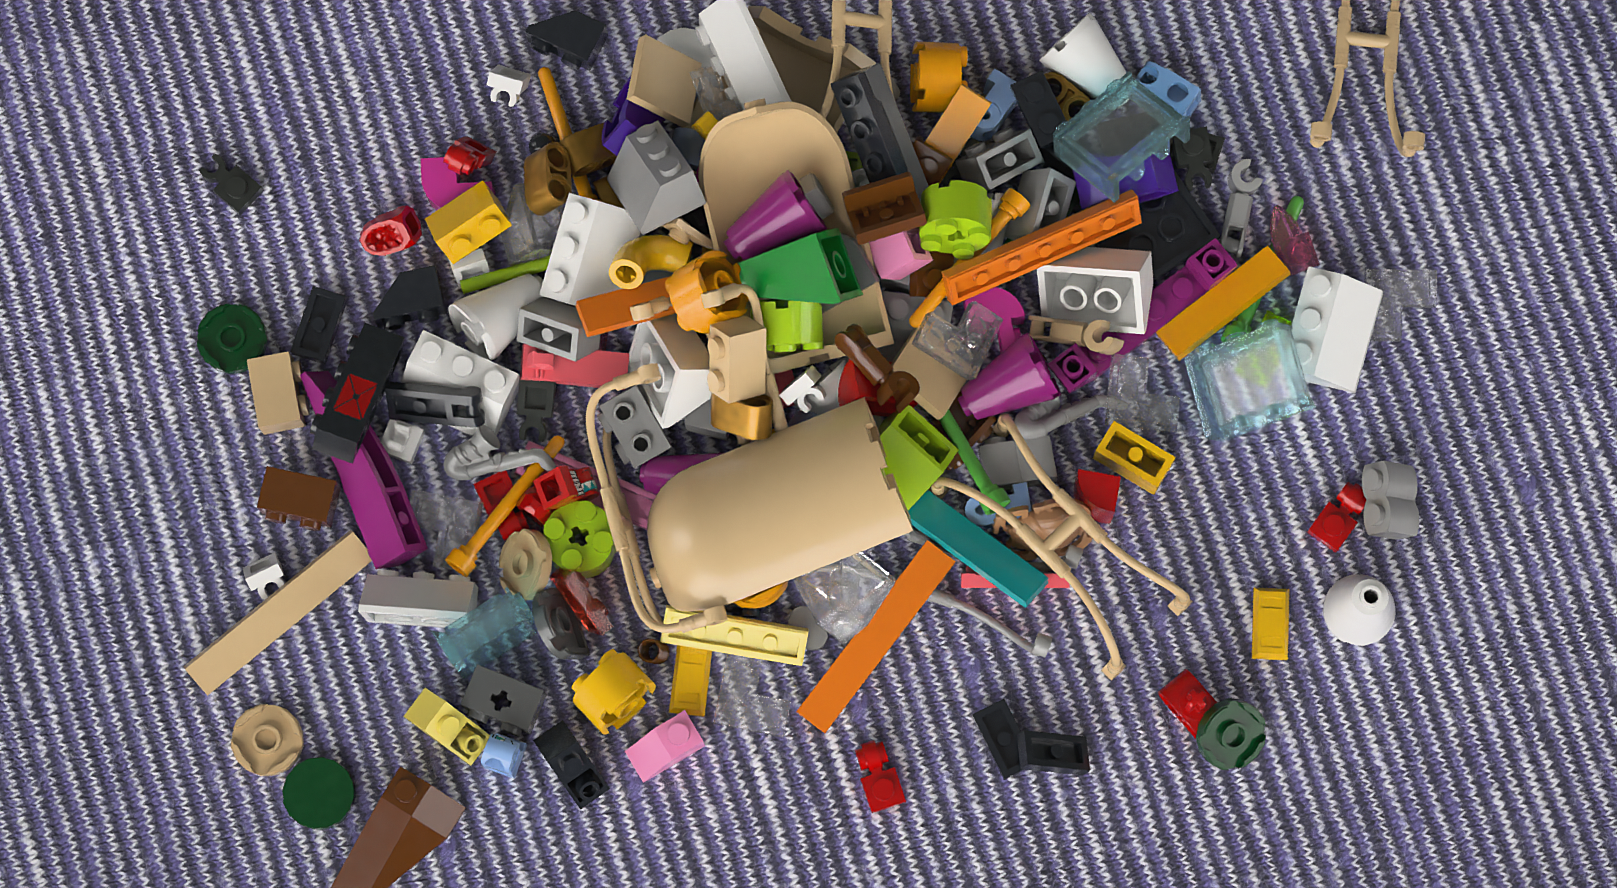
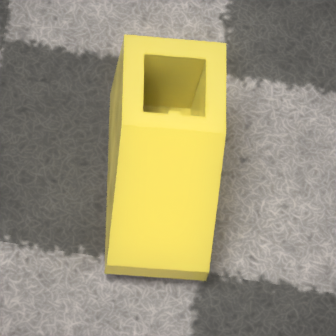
(447, 726)

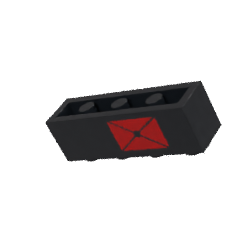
(357, 393)

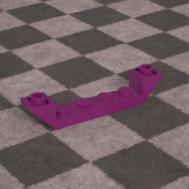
(1200, 274)

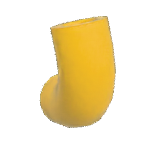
(647, 254)

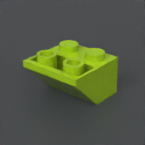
(914, 453)

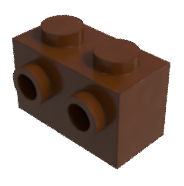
(298, 498)

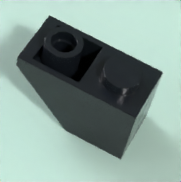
(569, 36)
(411, 297)
(571, 764)

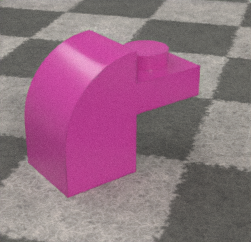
(441, 183)
(1005, 306)

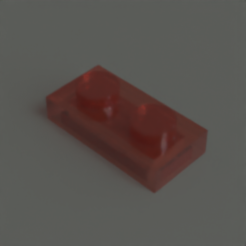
(588, 609)

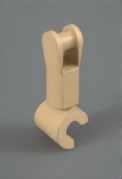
(1077, 332)

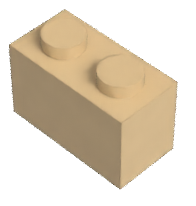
(737, 359)
(277, 392)

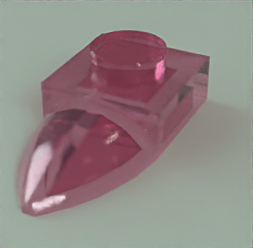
(1290, 243)

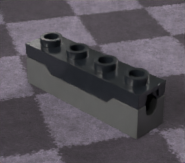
(877, 126)

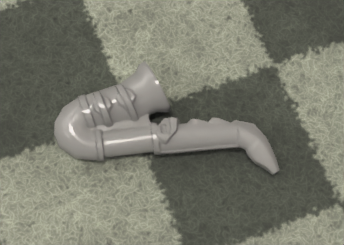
(1044, 417)
(474, 457)

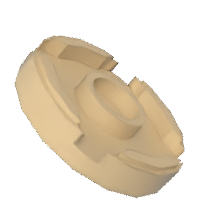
(525, 563)
(267, 740)

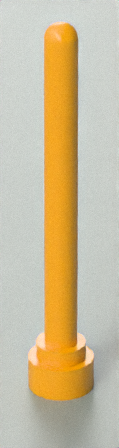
(562, 124)
(1011, 207)
(464, 557)

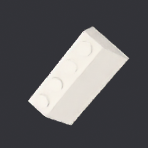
(740, 53)

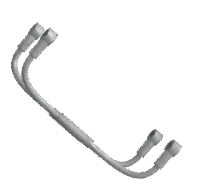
(1042, 641)

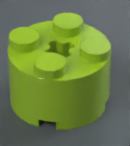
(956, 219)
(792, 325)
(585, 519)

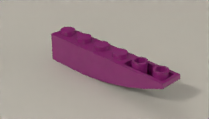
(373, 491)

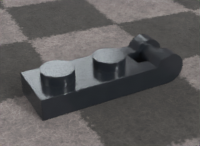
(435, 404)

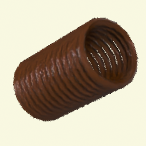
(643, 651)

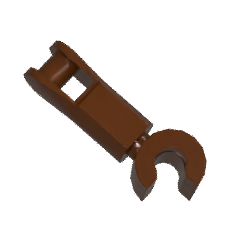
(876, 368)

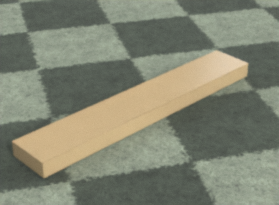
(278, 612)

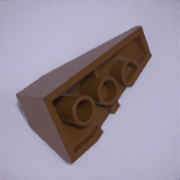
(399, 833)

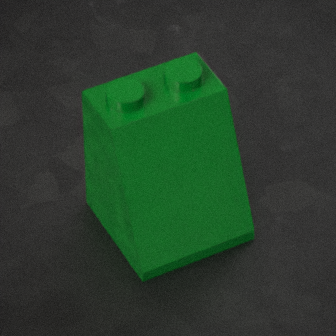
(804, 271)

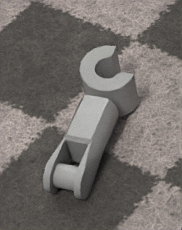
(1238, 207)

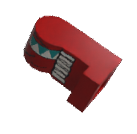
(569, 486)

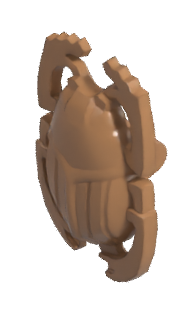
(1043, 520)

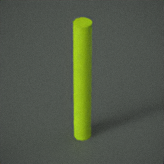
(505, 274)

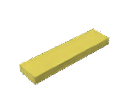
(742, 637)

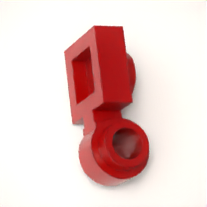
(468, 155)
(491, 492)
(1334, 523)
(882, 787)

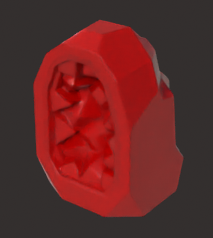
(391, 232)
(532, 506)

